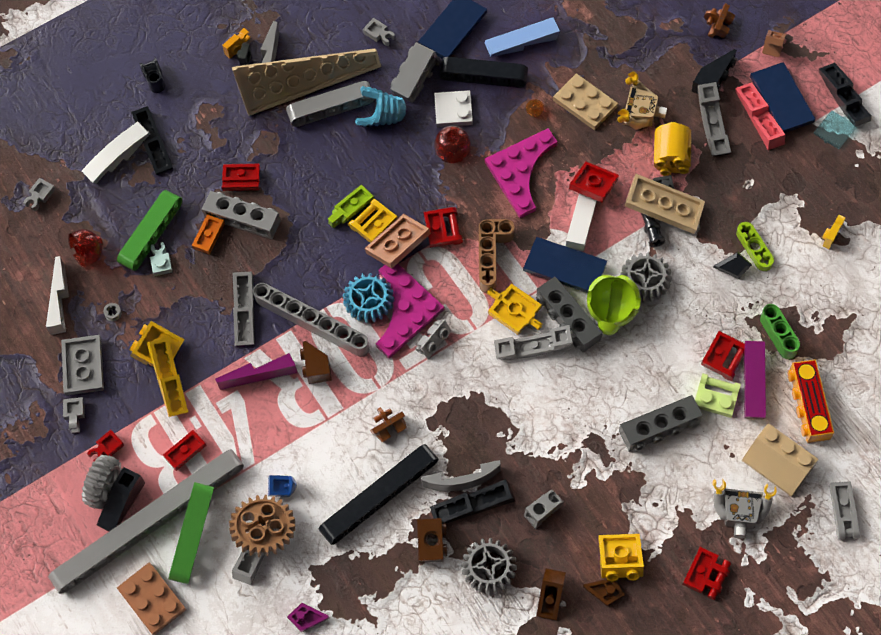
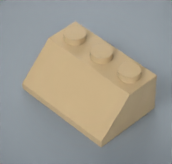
(780, 459)

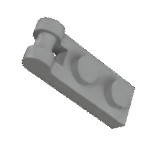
(844, 509)

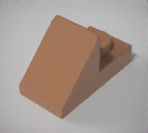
(773, 43)

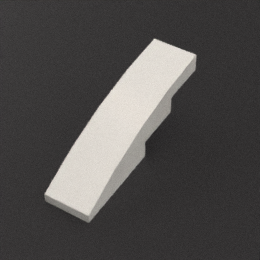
(117, 150)

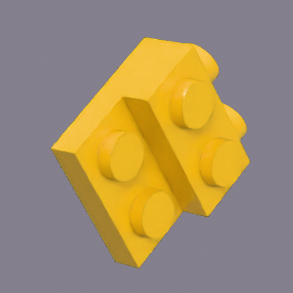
(150, 333)
(621, 556)

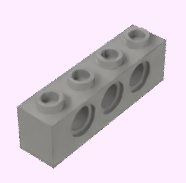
(265, 227)

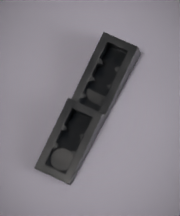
(153, 143)
(473, 503)

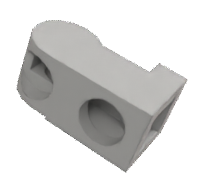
(543, 508)

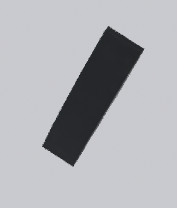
(845, 96)

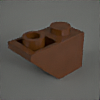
(316, 364)

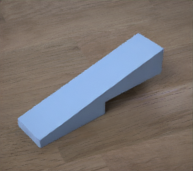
(517, 39)

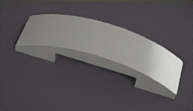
(712, 119)
(533, 345)
(435, 481)

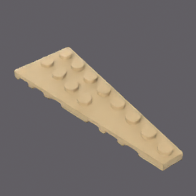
(284, 80)

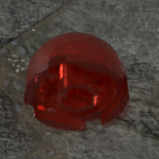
(452, 144)
(86, 245)

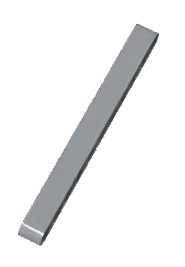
(142, 523)

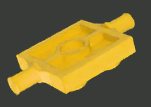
(514, 309)

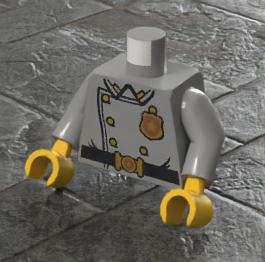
(741, 507)

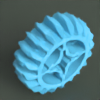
(357, 290)

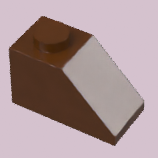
(550, 594)

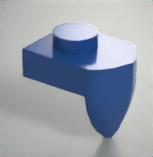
(281, 486)

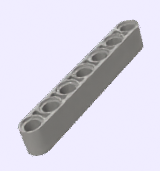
(316, 326)

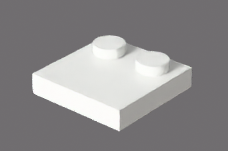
(453, 108)

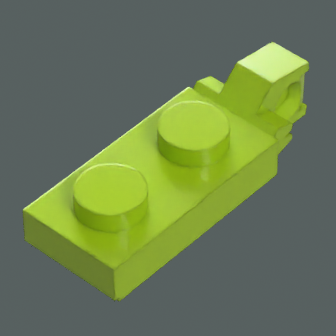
(350, 206)

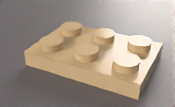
(585, 101)

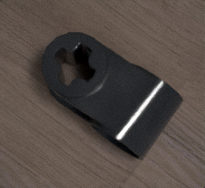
(153, 76)

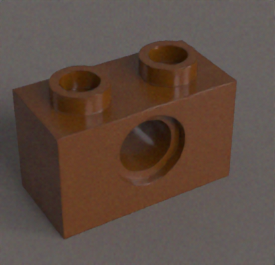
(426, 528)

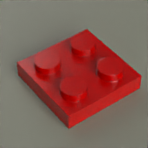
(593, 181)

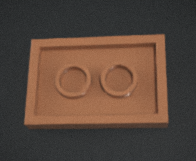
(397, 241)
(151, 598)

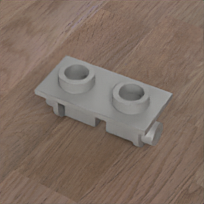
(438, 333)

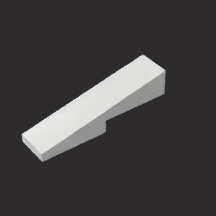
(581, 223)
(59, 290)

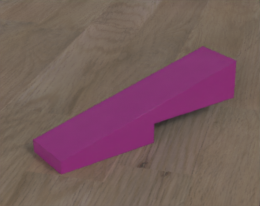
(247, 374)
(754, 380)

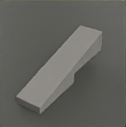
(270, 43)
(243, 308)
(247, 565)

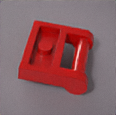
(435, 222)
(719, 352)

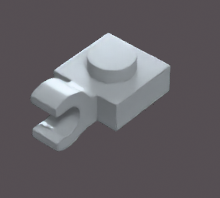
(74, 410)

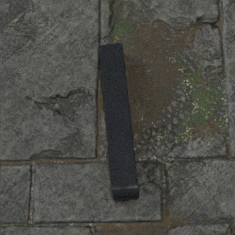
(378, 494)

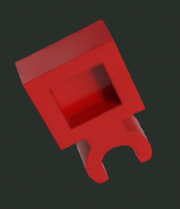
(107, 445)

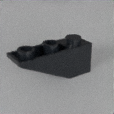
(715, 71)
(120, 499)

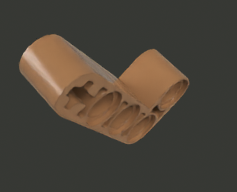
(490, 239)

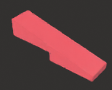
(760, 116)

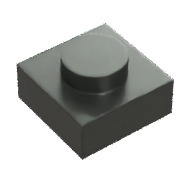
(244, 55)

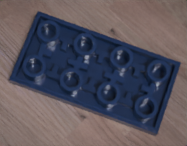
(452, 27)
(783, 97)
(566, 264)

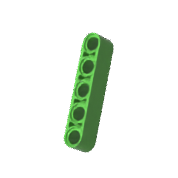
(149, 230)
(191, 533)

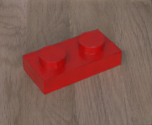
(184, 450)

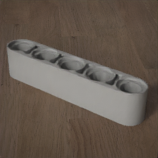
(328, 104)

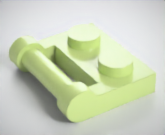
(715, 401)

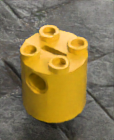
(672, 148)

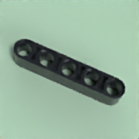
(483, 72)

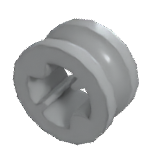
(111, 306)

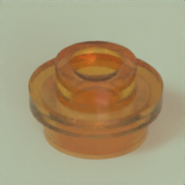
(534, 112)

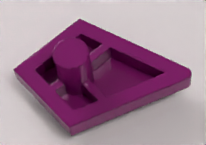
(306, 617)

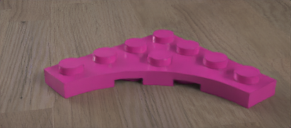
(514, 167)
(411, 312)

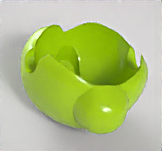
(613, 302)

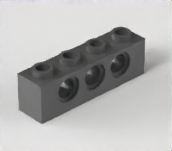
(555, 290)
(685, 407)

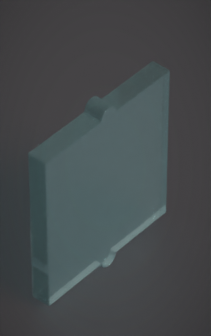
(835, 129)

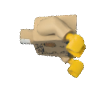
(640, 106)

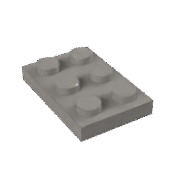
(82, 365)

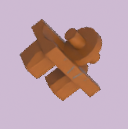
(717, 18)
(397, 422)

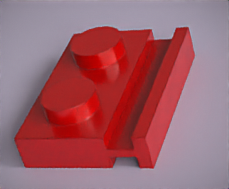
(240, 177)

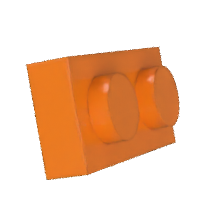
(208, 234)

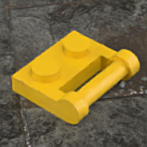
(376, 224)

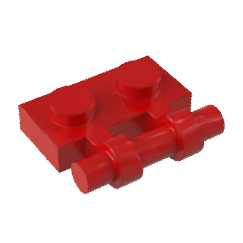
(701, 569)

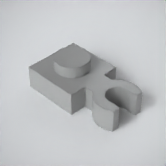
(377, 30)
(39, 192)

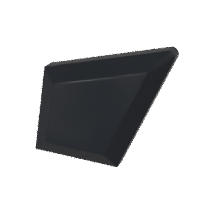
(734, 265)

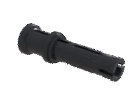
(652, 228)

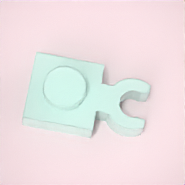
(161, 261)

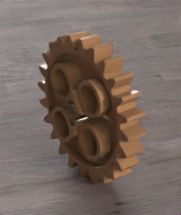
(270, 540)

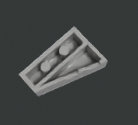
(414, 72)

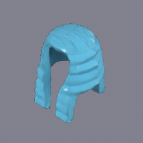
(388, 108)

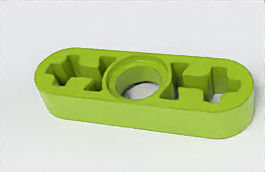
(754, 254)

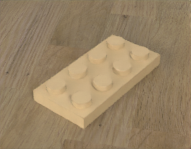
(664, 203)

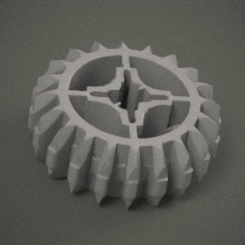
(660, 276)
(100, 480)
(497, 563)

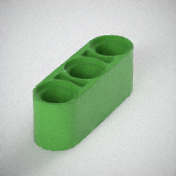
(779, 322)

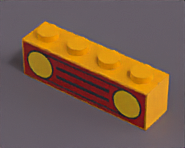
(811, 401)

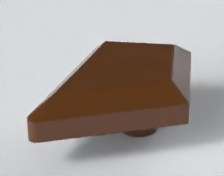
(605, 591)

